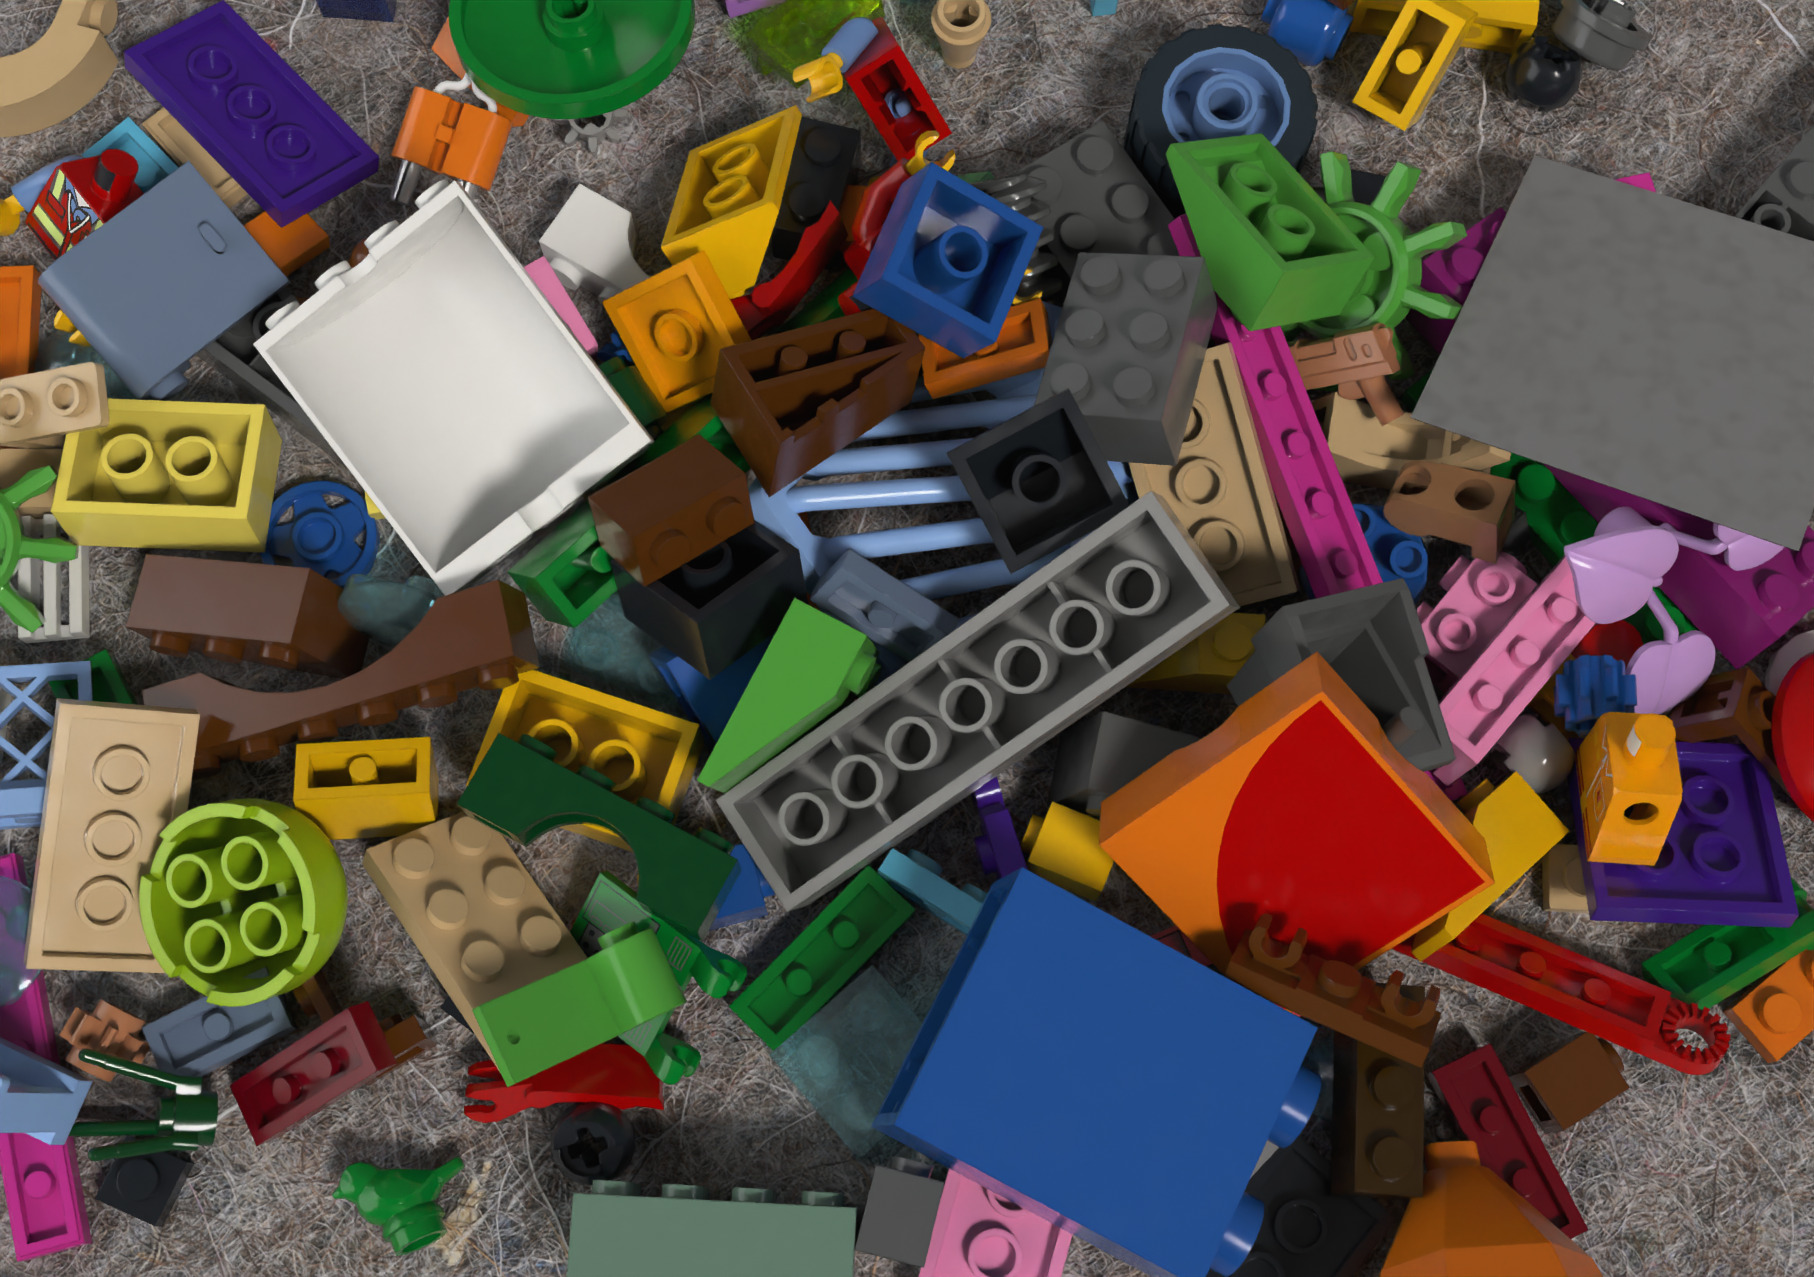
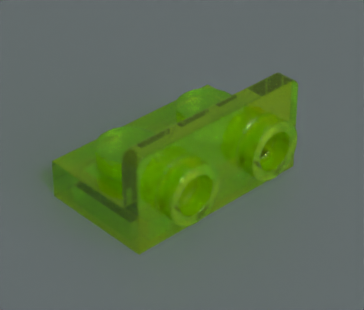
(800, 32)

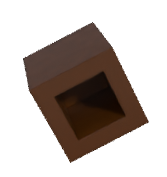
(1570, 1081)

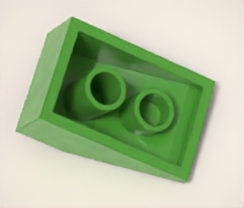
(1265, 232)
(800, 683)

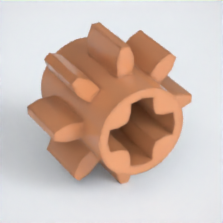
(105, 1030)

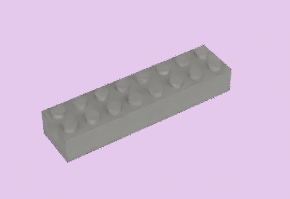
(977, 701)

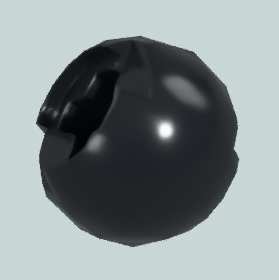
(1543, 74)
(583, 1164)

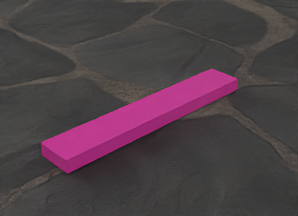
(38, 1178)

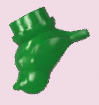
(399, 1201)

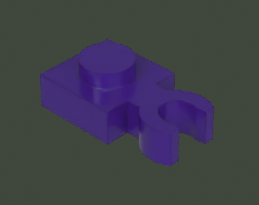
(998, 846)

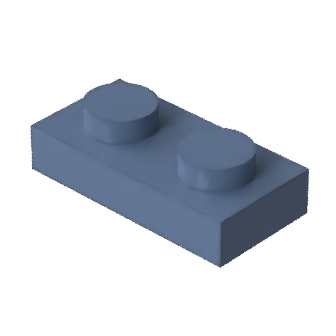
(882, 607)
(211, 1035)

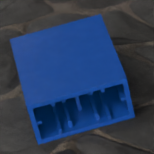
(1103, 1081)

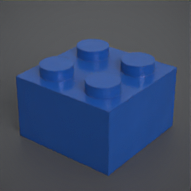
(948, 261)

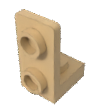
(52, 403)

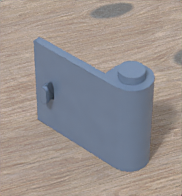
(155, 289)

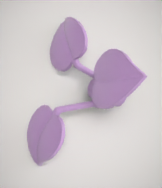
(1617, 577)

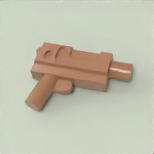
(1355, 362)

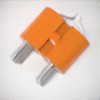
(449, 140)

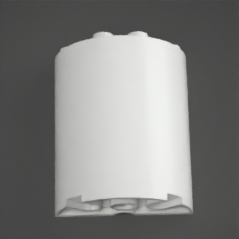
(453, 389)

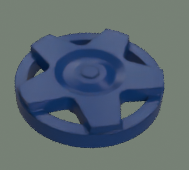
(322, 535)

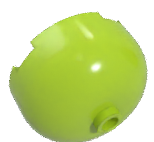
(241, 893)

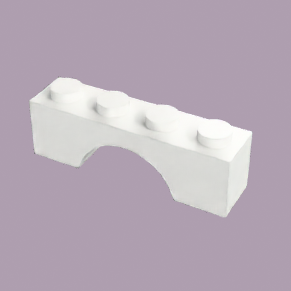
(595, 246)

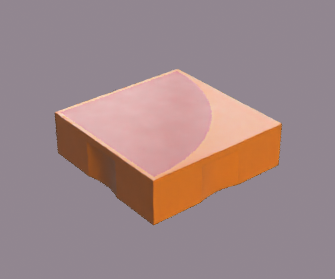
(1297, 818)

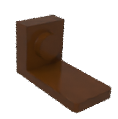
(1730, 706)
(404, 1036)

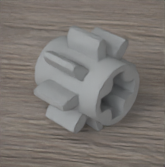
(591, 132)

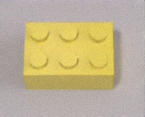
(171, 477)

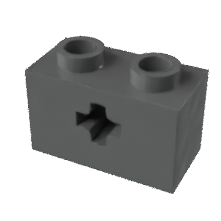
(900, 1212)

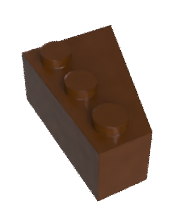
(813, 390)
(245, 614)

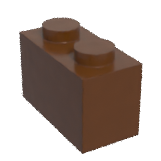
(671, 510)

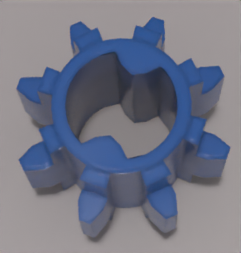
(1592, 688)

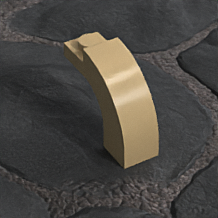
(58, 70)
(1375, 453)

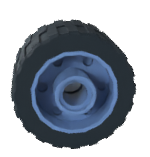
(1218, 87)

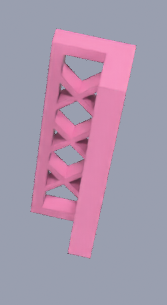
(1511, 670)

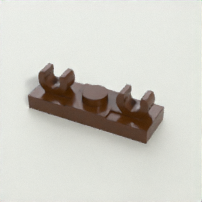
(1335, 994)

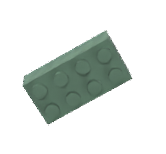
(691, 1236)

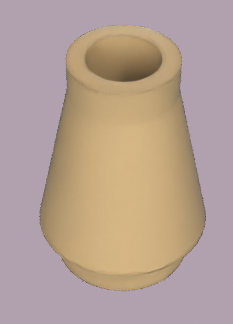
(960, 29)

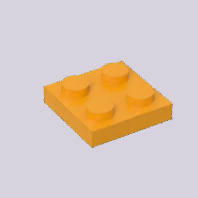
(677, 328)

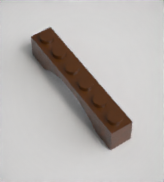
(459, 644)

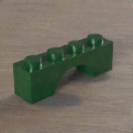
(528, 795)

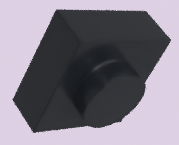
(145, 1184)

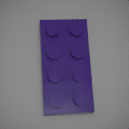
(251, 112)

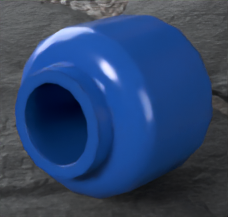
(1308, 28)

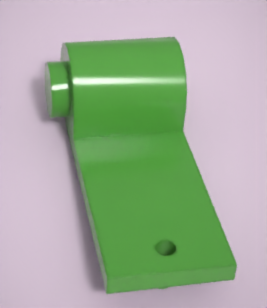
(580, 1005)

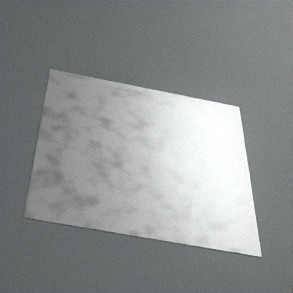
(1641, 351)

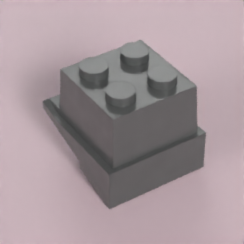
(1376, 649)

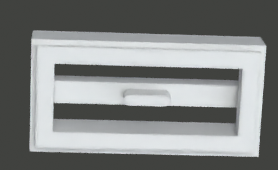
(52, 576)

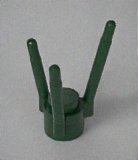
(181, 1120)

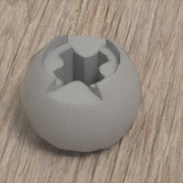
(1535, 752)

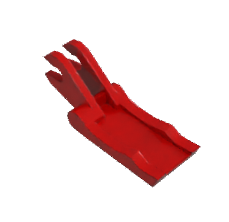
(775, 300)
(602, 1074)

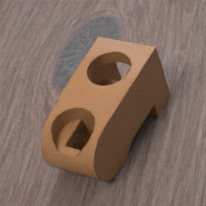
(1453, 506)

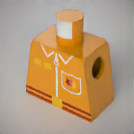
(1625, 764)

